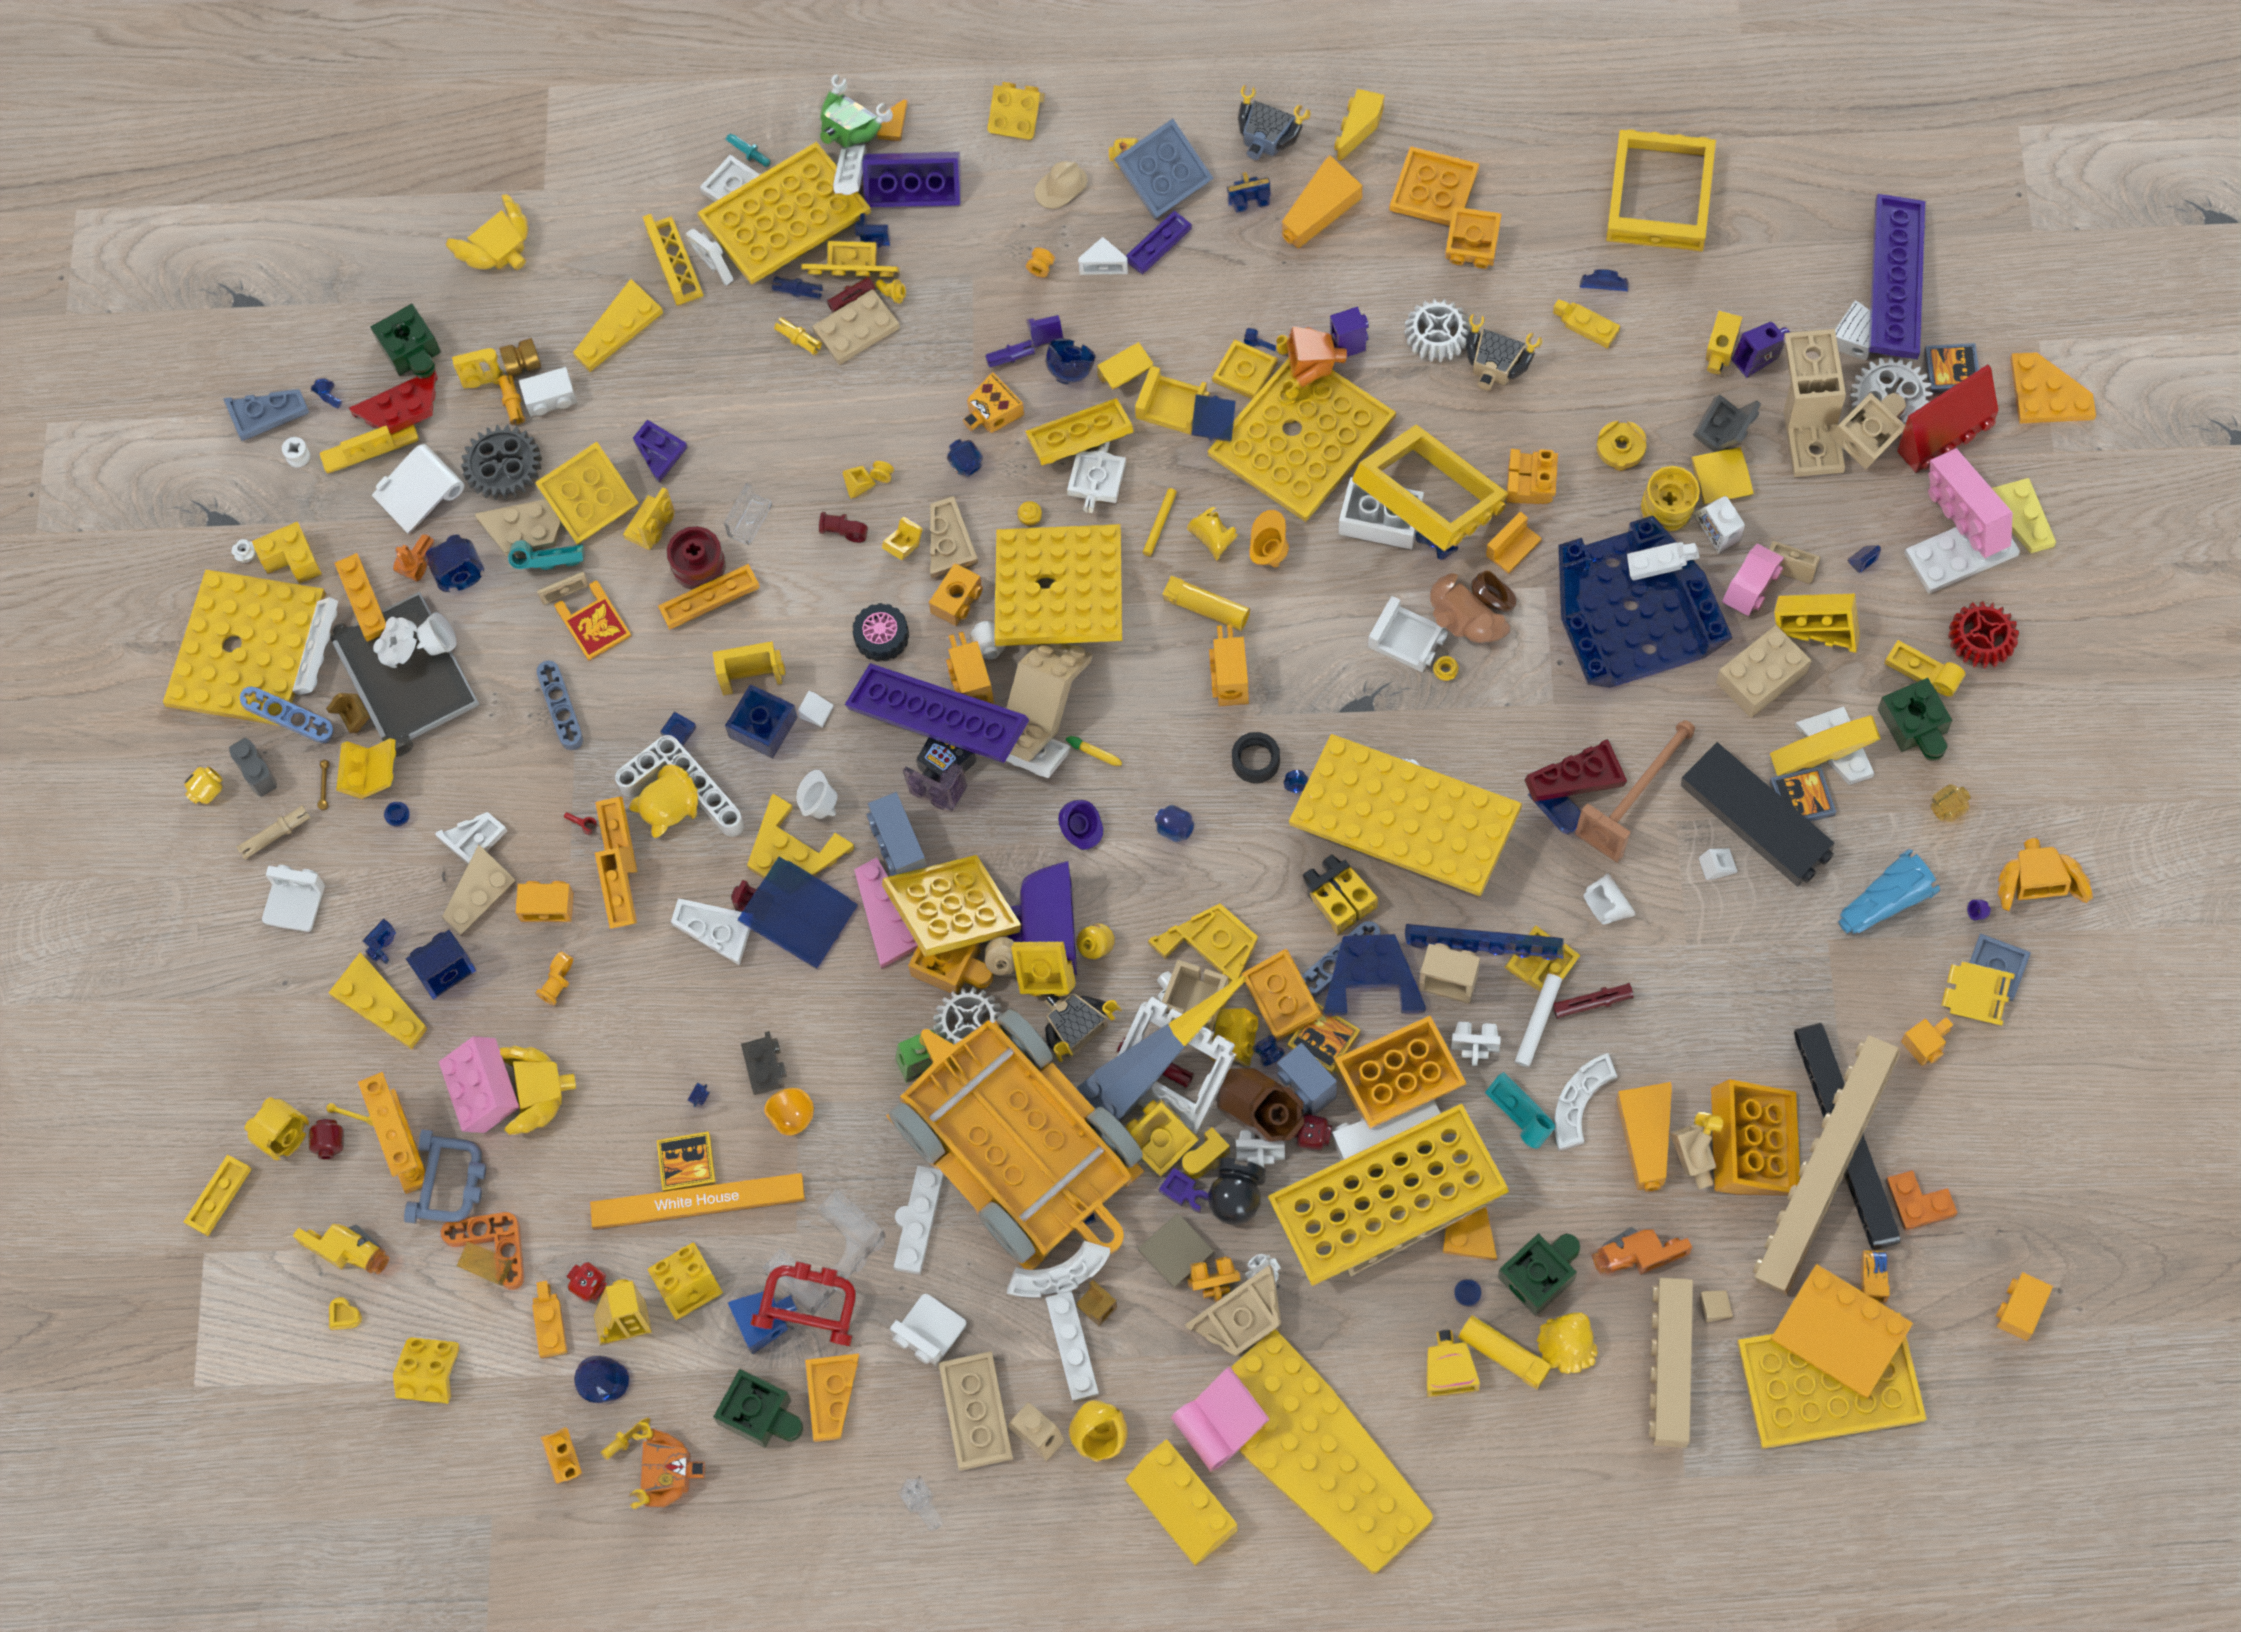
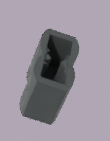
(253, 767)

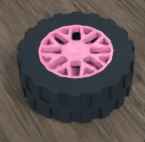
(880, 632)

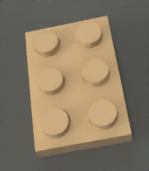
(856, 327)

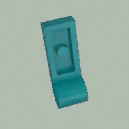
(545, 558)
(1522, 1110)

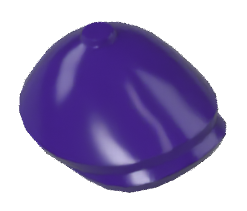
(1081, 824)

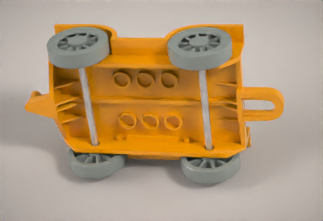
(1017, 1138)

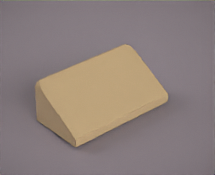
(1796, 562)
(562, 587)

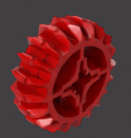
(1980, 647)

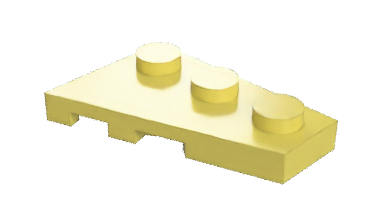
(2027, 517)

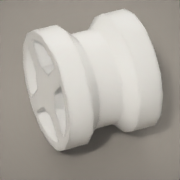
(293, 457)

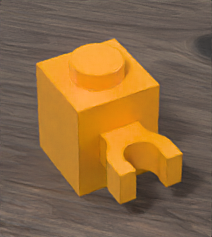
(1926, 1041)

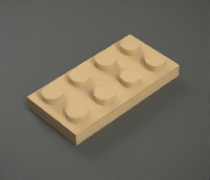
(975, 1411)

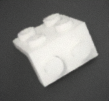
(293, 898)
(928, 1330)

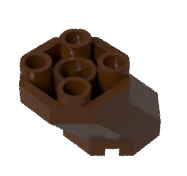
(1260, 1104)

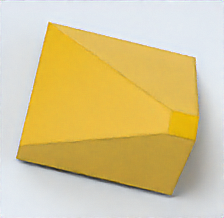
(857, 481)

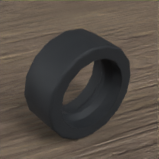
(1254, 739)

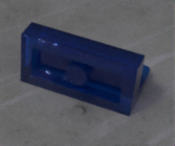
(1561, 812)

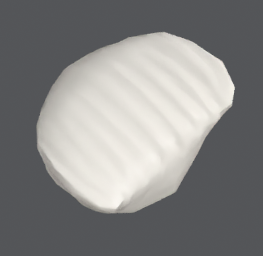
(1607, 901)

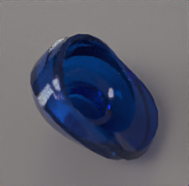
(601, 1379)

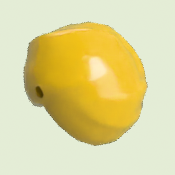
(1098, 1430)

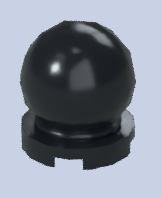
(1235, 1193)

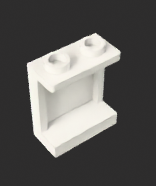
(1406, 636)

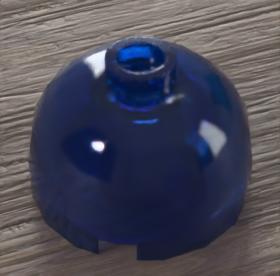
(1069, 362)

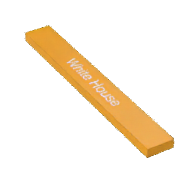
(697, 1201)

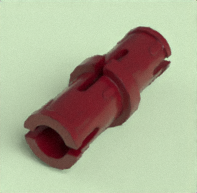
(836, 302)

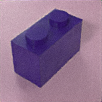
(1349, 330)

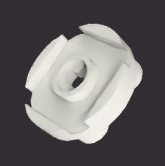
(396, 642)

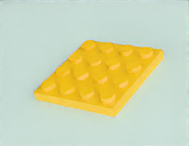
(951, 905)

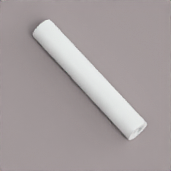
(1538, 1020)

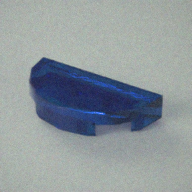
(1604, 280)

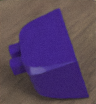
(1047, 909)

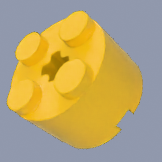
(277, 1128)

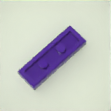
(1158, 242)

